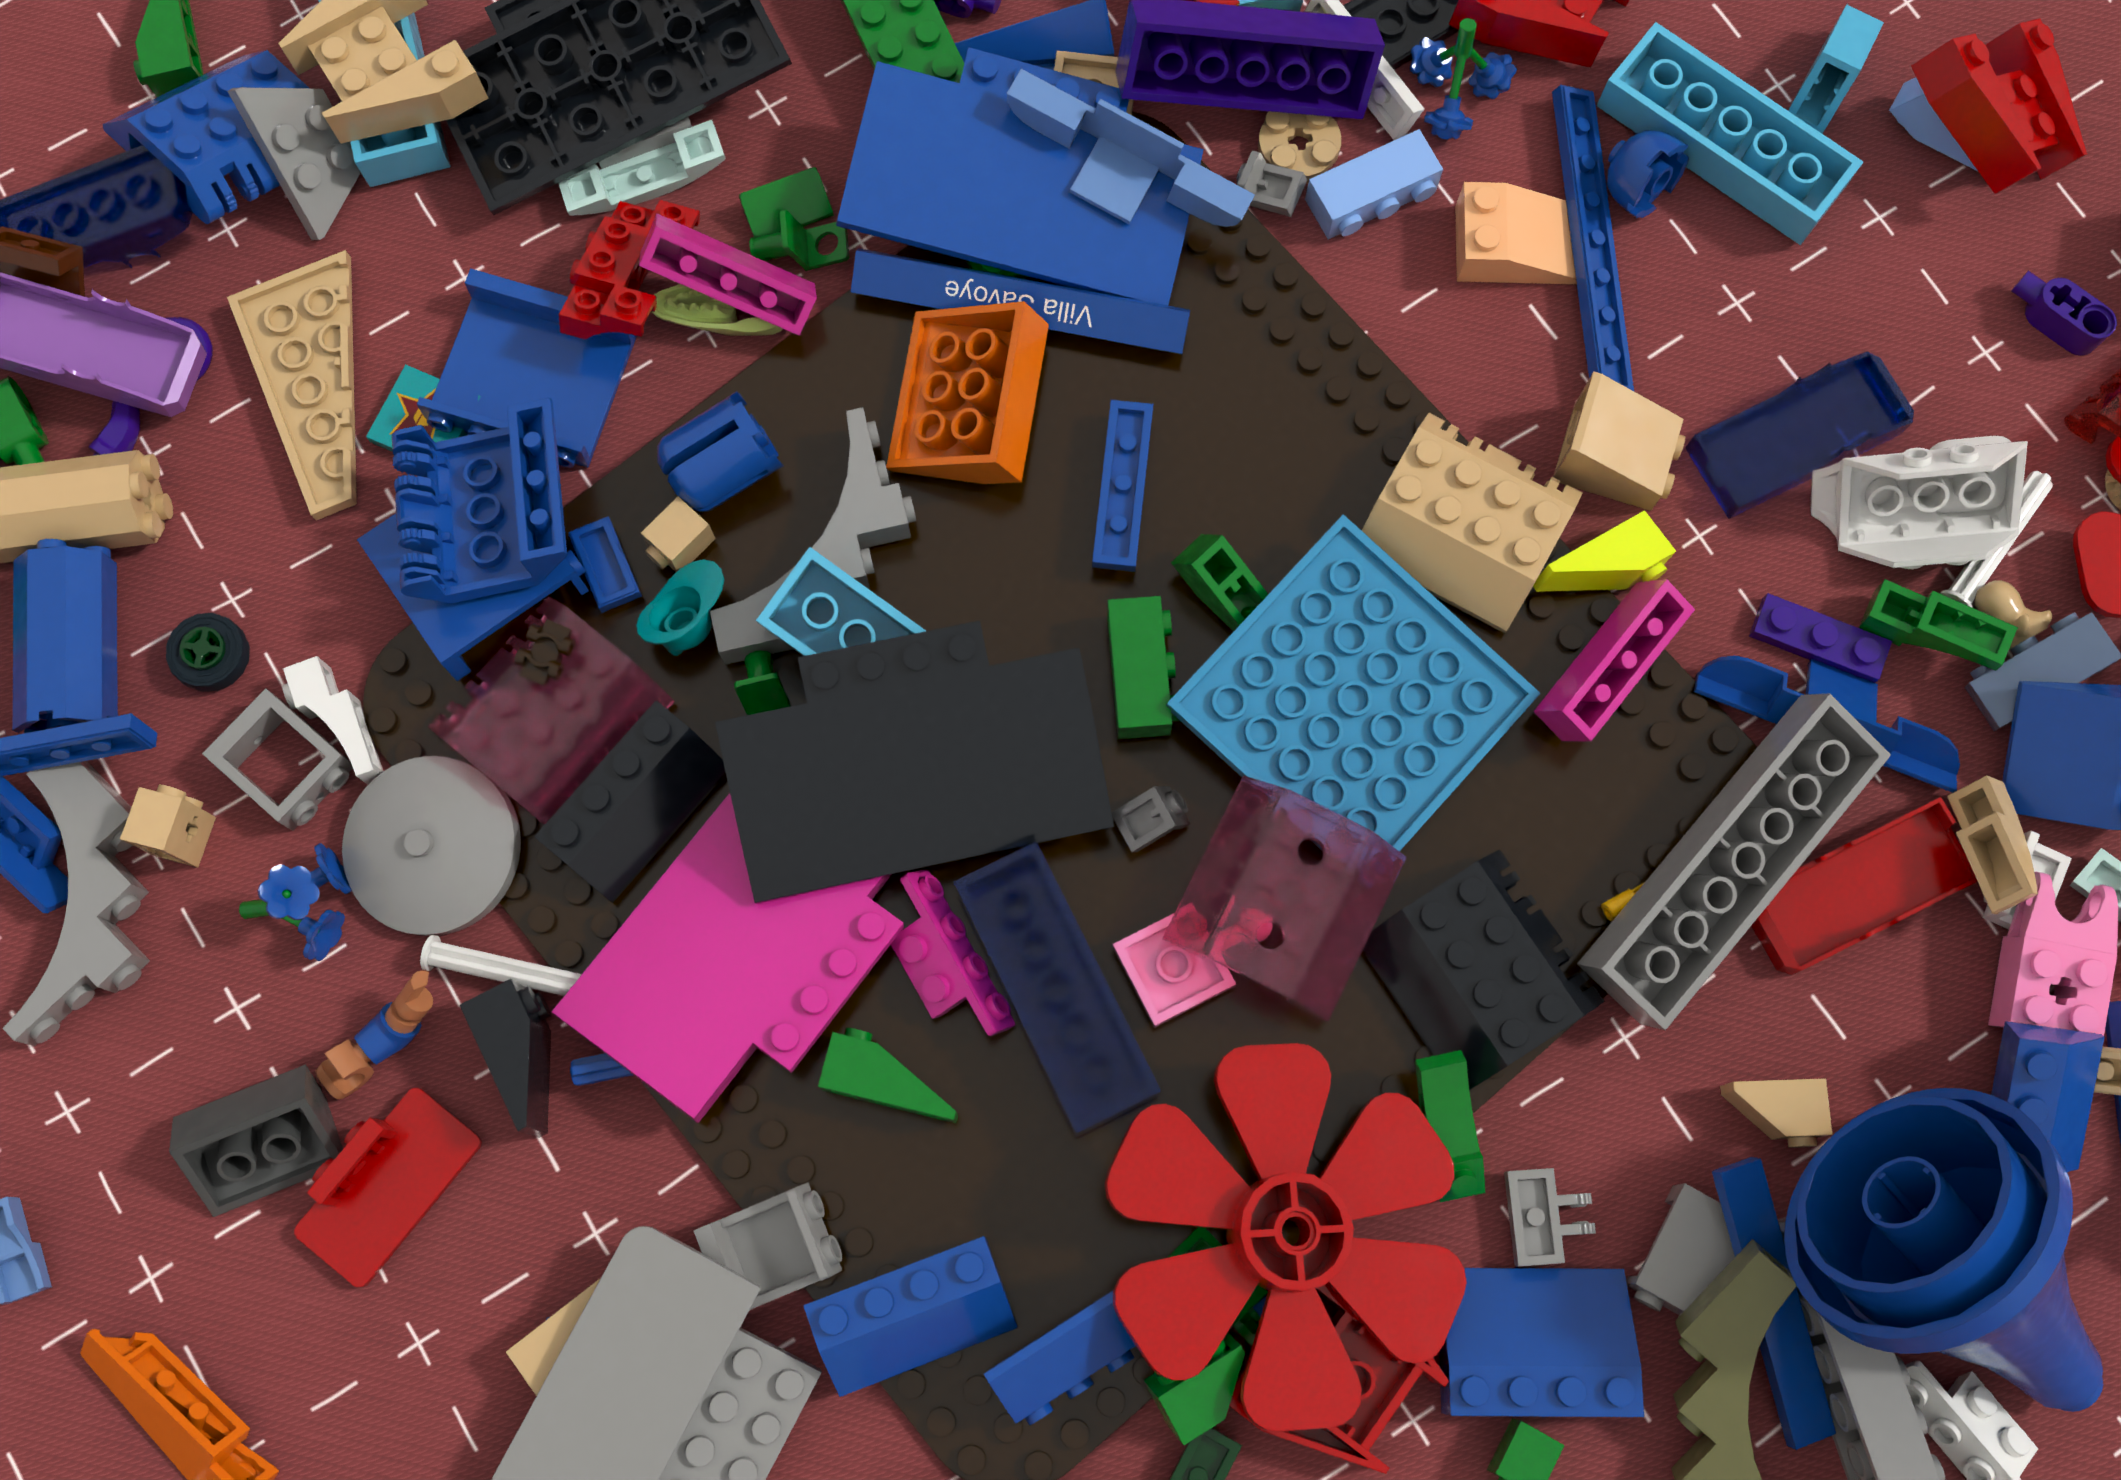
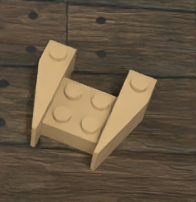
(376, 71)

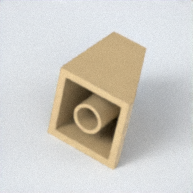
(1620, 445)

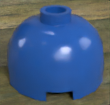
(1644, 168)

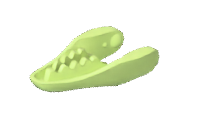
(696, 310)

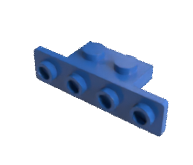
(29, 849)

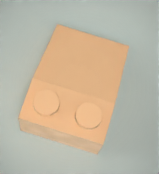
(1512, 236)

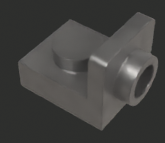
(1151, 816)

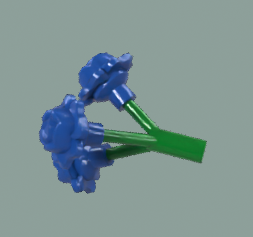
(1433, 66)

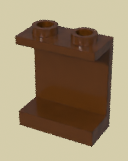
(42, 260)

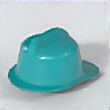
(681, 610)

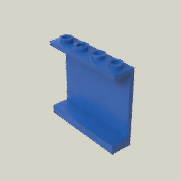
(515, 355)
(459, 626)

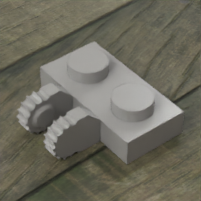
(1536, 1217)

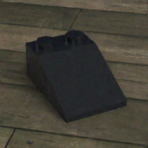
(517, 1048)

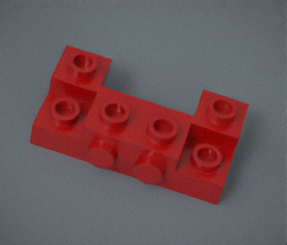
(610, 275)

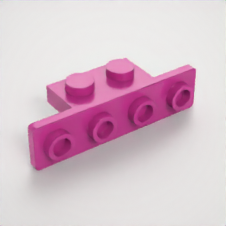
(943, 960)

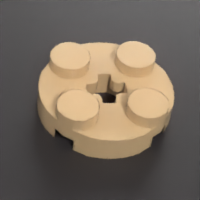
(1319, 152)

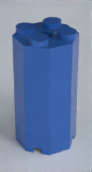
(64, 636)

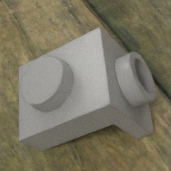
(1274, 186)

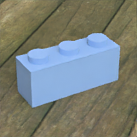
(1374, 185)

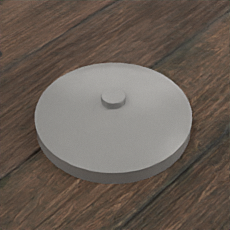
(431, 846)

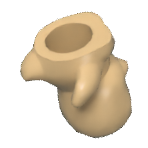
(2005, 603)

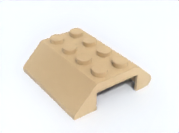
(1469, 522)

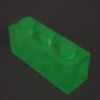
(1140, 666)

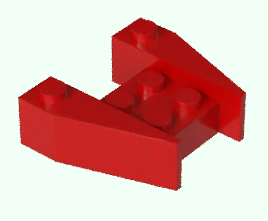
(1538, 27)
(2005, 103)
(1383, 1387)

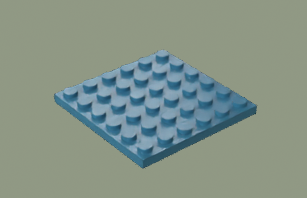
(1354, 690)

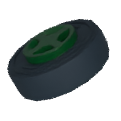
(199, 638)

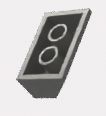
(255, 1140)

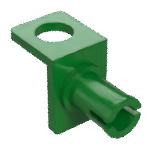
(800, 243)
(763, 688)

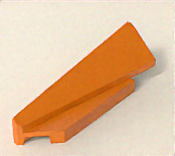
(175, 1408)

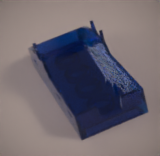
(108, 208)
(1800, 430)

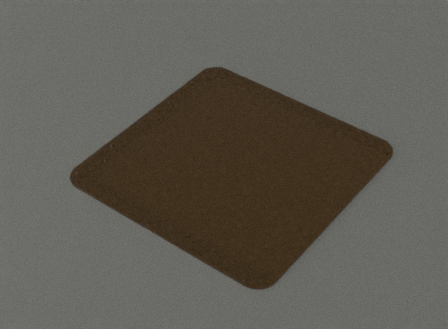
(1256, 437)

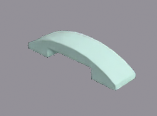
(646, 175)

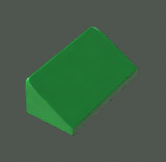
(798, 194)

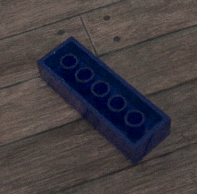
(1057, 989)

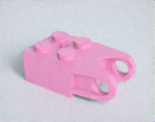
(2052, 951)

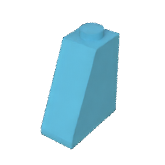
(1835, 68)

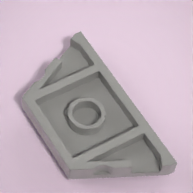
(300, 150)

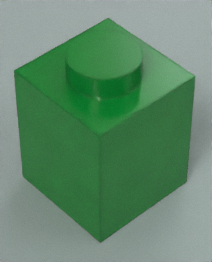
(1525, 1453)

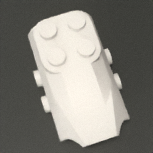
(1924, 503)

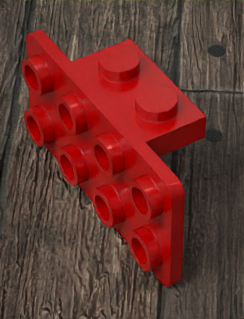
(384, 1185)

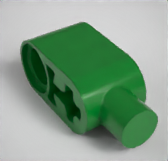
(19, 427)

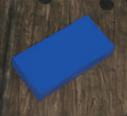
(605, 564)

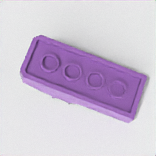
(98, 346)

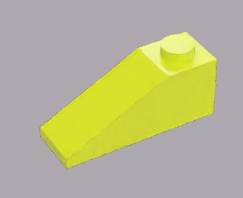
(1611, 561)

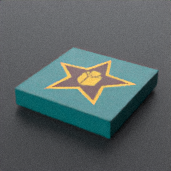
(402, 411)

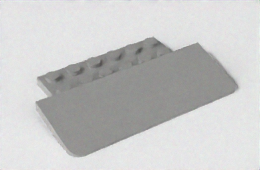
(662, 1378)

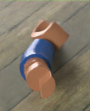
(379, 1039)

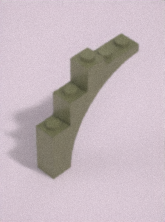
(1727, 1329)

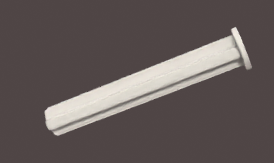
(1976, 573)
(495, 967)

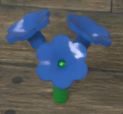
(290, 893)

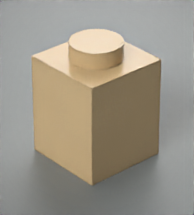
(677, 536)

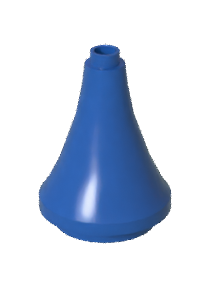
(1946, 1236)

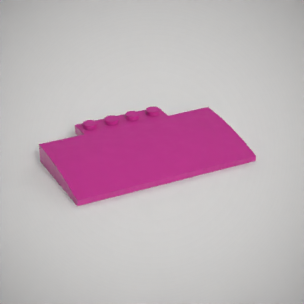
(714, 976)

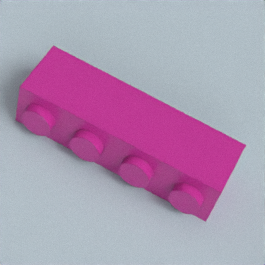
(727, 274)
(1614, 660)

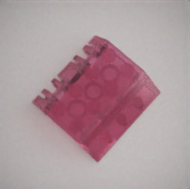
(550, 738)

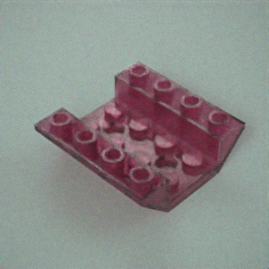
(1257, 878)

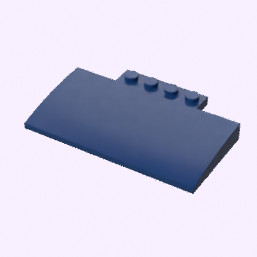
(974, 182)

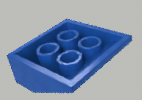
(2066, 753)

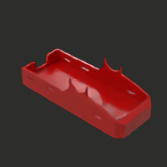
(1864, 888)

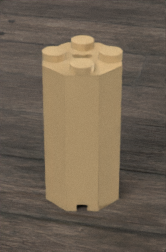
(82, 501)

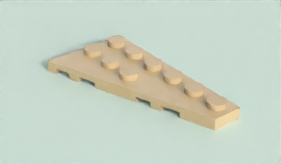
(303, 357)

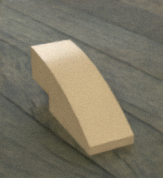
(1994, 843)

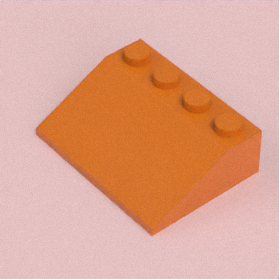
(969, 393)

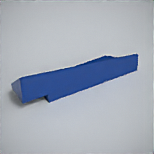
(1037, 40)

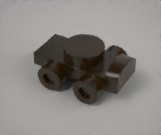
(546, 655)

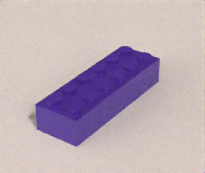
(1248, 58)

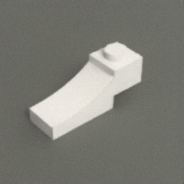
(315, 694)

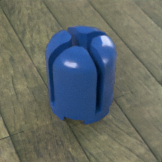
(717, 455)

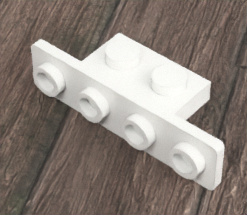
(1971, 1426)

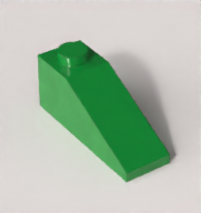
(167, 46)
(1220, 578)
(871, 1074)

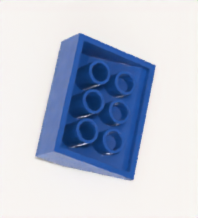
(1543, 1345)

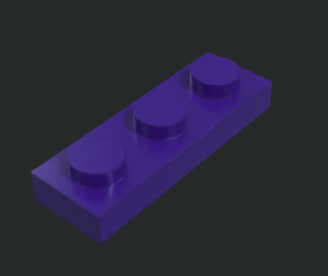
(1820, 638)

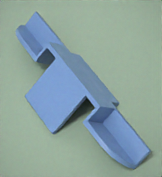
(1125, 156)

